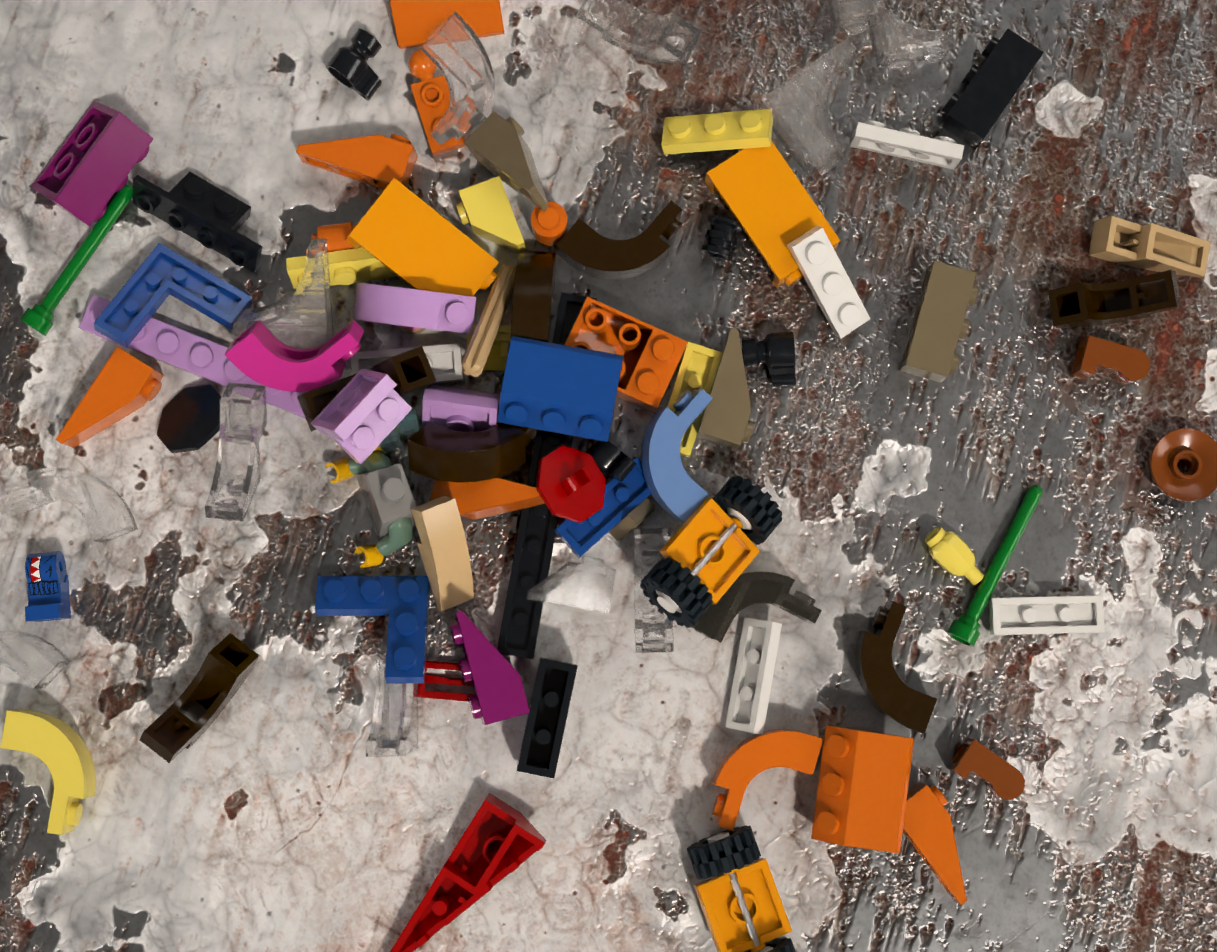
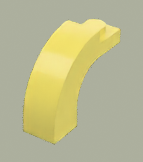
(64, 756)

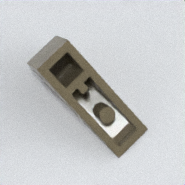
(503, 152)
(729, 411)

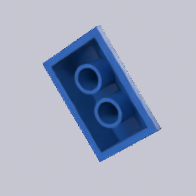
(559, 388)

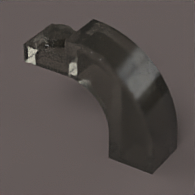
(753, 589)

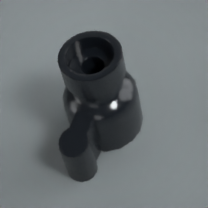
(351, 66)
(776, 352)
(611, 460)

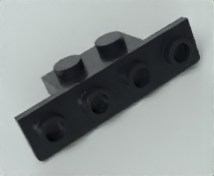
(202, 214)

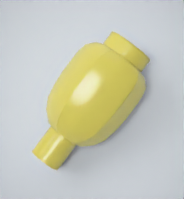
(953, 554)

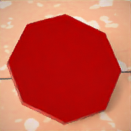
(571, 484)

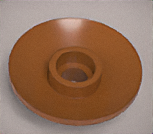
(1200, 455)

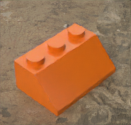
(418, 18)
(862, 789)

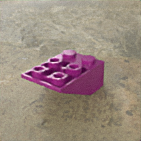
(494, 680)

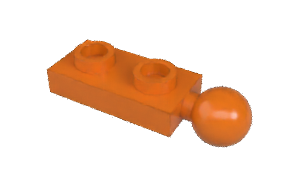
(432, 100)

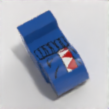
(47, 587)

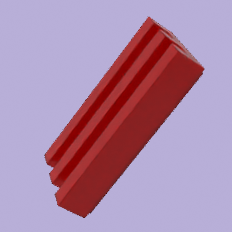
(421, 692)

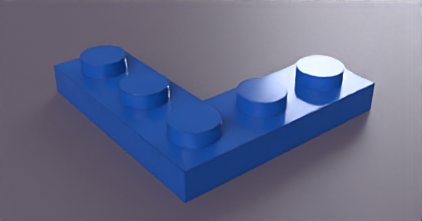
(165, 275)
(400, 598)

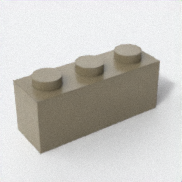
(939, 322)

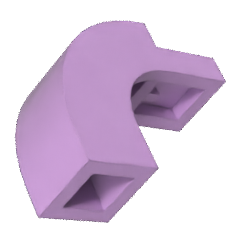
(414, 308)

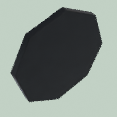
(190, 419)

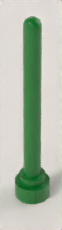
(41, 315)
(966, 627)

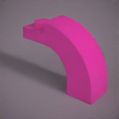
(288, 368)

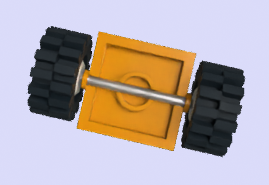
(711, 551)
(743, 901)

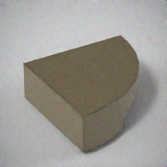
(632, 520)

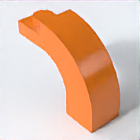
(752, 756)

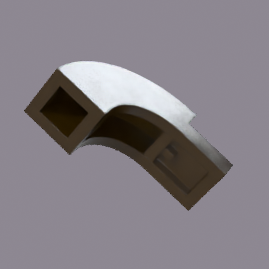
(1114, 302)

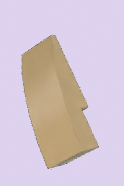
(1149, 247)
(444, 551)

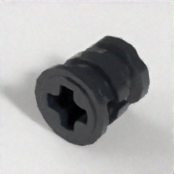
(721, 237)

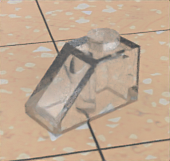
(578, 586)

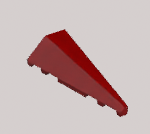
(486, 853)

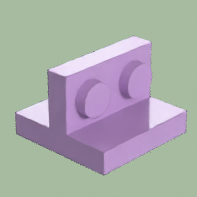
(460, 408)
(362, 414)

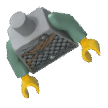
(387, 501)

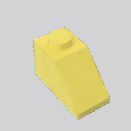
(490, 214)

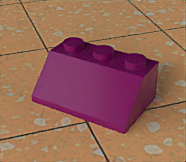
(93, 163)

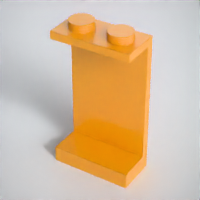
(768, 206)
(422, 245)

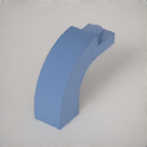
(662, 460)

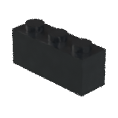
(990, 87)
(547, 717)

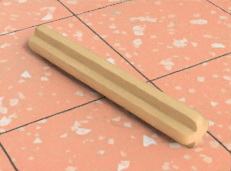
(489, 321)

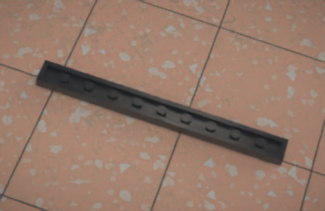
(536, 527)

